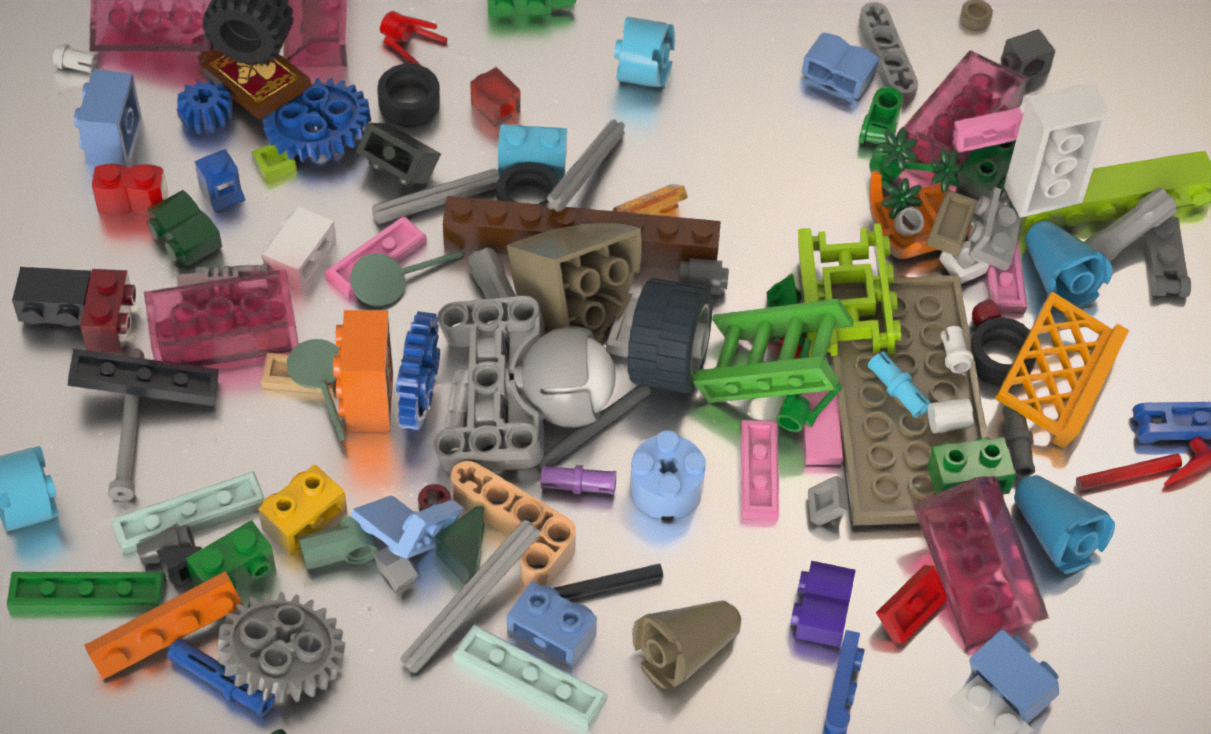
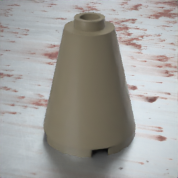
(683, 639)

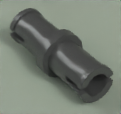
(1019, 442)

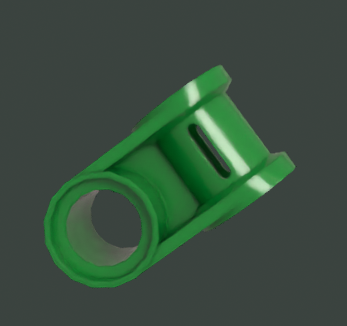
(882, 116)

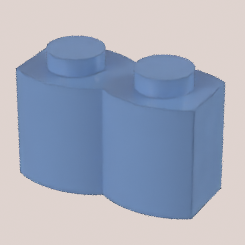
(840, 65)

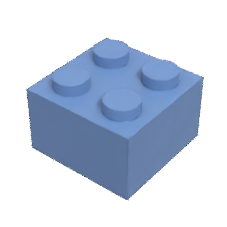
(108, 117)

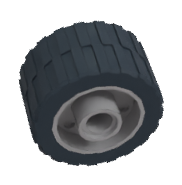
(669, 335)

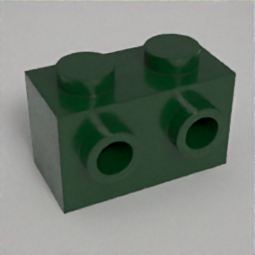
(986, 169)

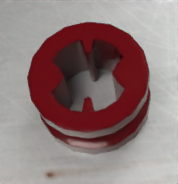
(432, 491)

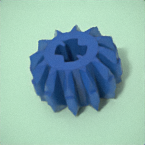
(204, 106)

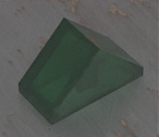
(462, 544)

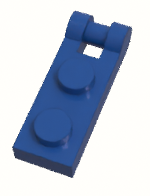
(1179, 420)
(843, 689)

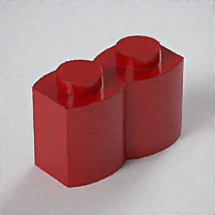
(128, 189)

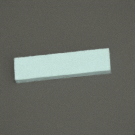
(197, 509)
(530, 677)

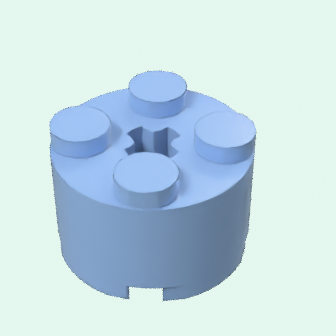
(667, 476)

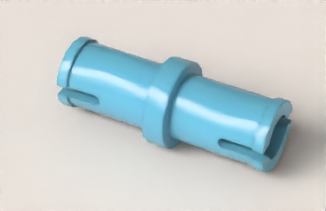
(899, 384)

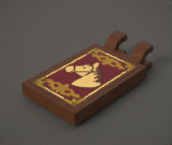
(257, 86)

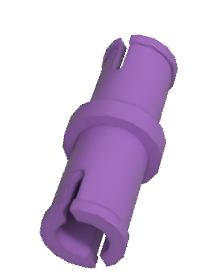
(578, 479)

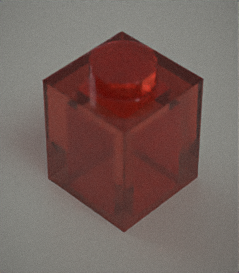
(495, 96)

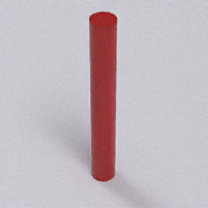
(1129, 471)

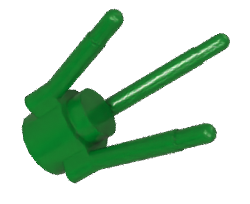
(795, 408)

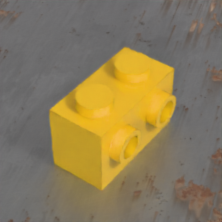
(302, 508)

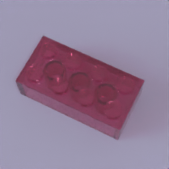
(969, 91)
(222, 320)

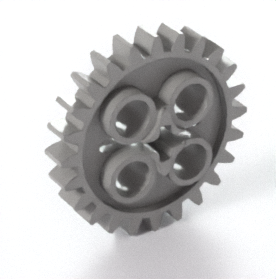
(280, 647)

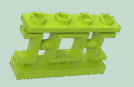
(876, 286)

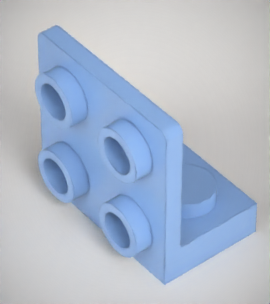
(401, 528)

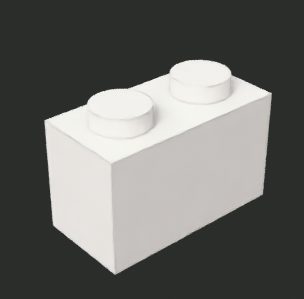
(300, 246)

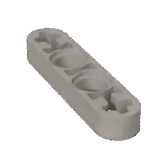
(893, 51)

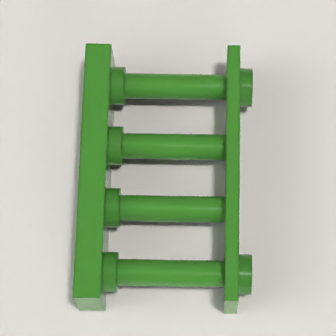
(782, 376)

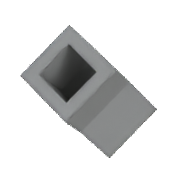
(395, 569)

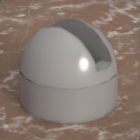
(911, 218)

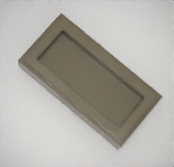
(952, 223)

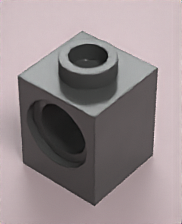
(1028, 54)

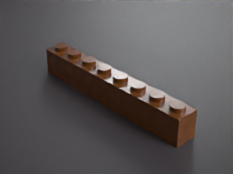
(495, 224)

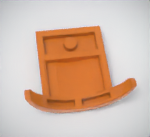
(906, 246)

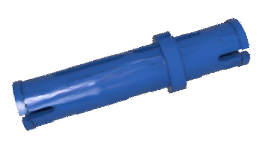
(187, 654)

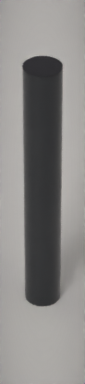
(610, 582)

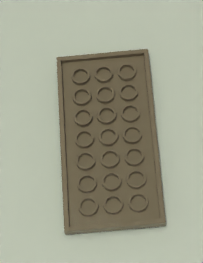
(881, 440)

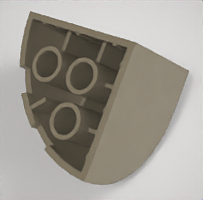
(578, 273)

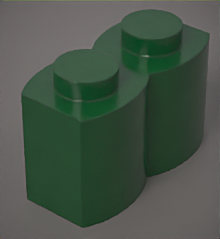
(183, 228)

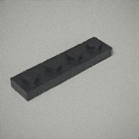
(143, 377)

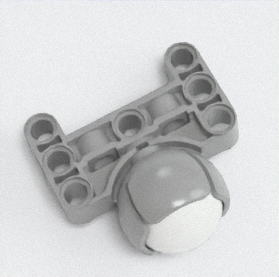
(547, 377)

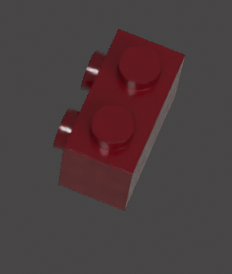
(107, 310)

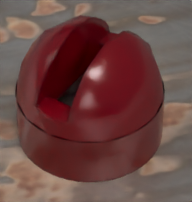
(984, 311)

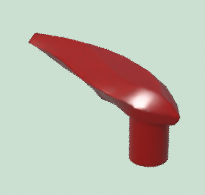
(1196, 464)

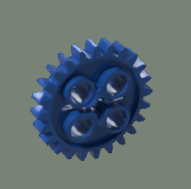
(319, 121)
(418, 370)

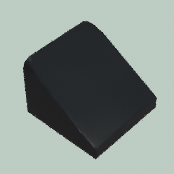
(174, 563)

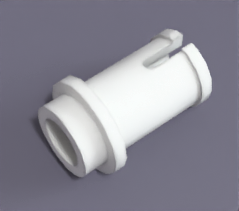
(75, 59)
(958, 357)

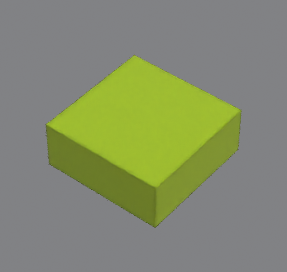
(271, 163)

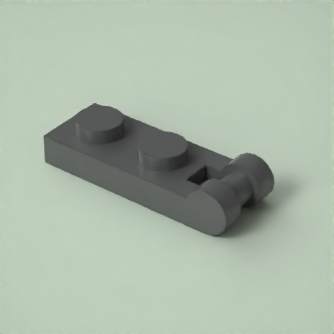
(1167, 259)

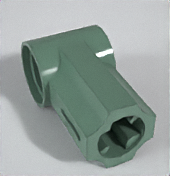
(337, 544)

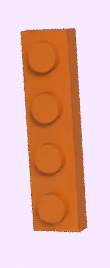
(163, 625)

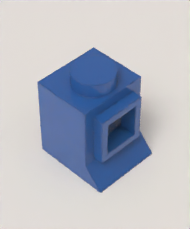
(219, 180)

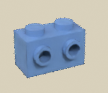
(552, 624)
(1016, 675)

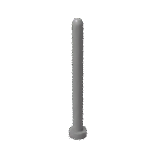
(122, 488)

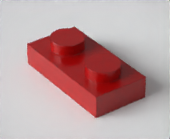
(912, 604)

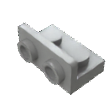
(994, 232)

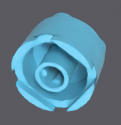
(645, 52)
(25, 489)

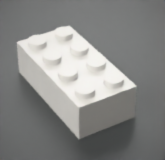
(1056, 149)

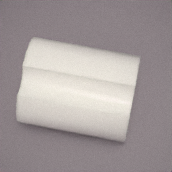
(950, 415)

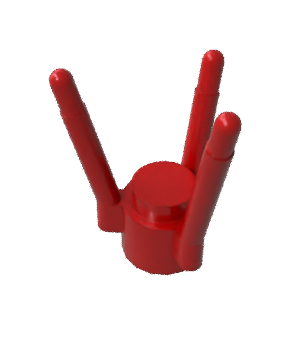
(401, 27)

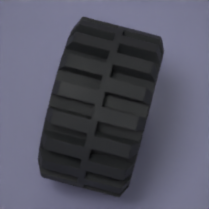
(248, 28)

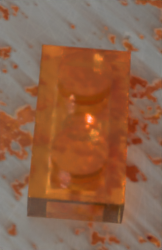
(662, 199)

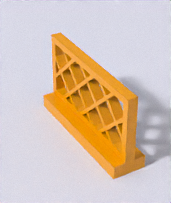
(1083, 389)

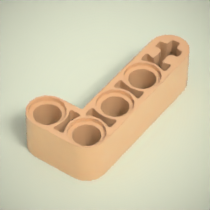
(477, 486)

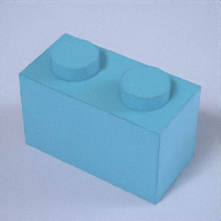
(534, 145)

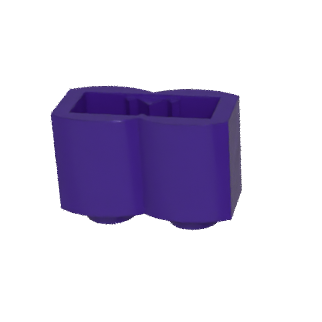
(824, 603)

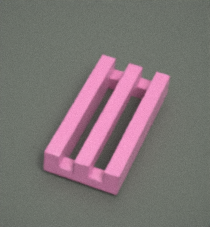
(987, 130)

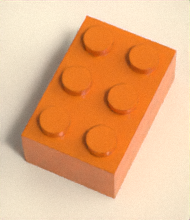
(364, 371)

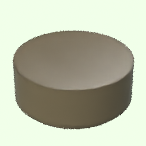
(976, 14)

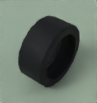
(408, 113)
(523, 175)
(998, 329)

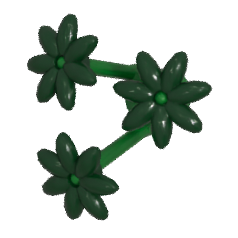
(890, 162)

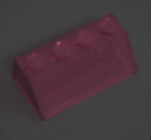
(148, 26)
(318, 33)
(980, 560)

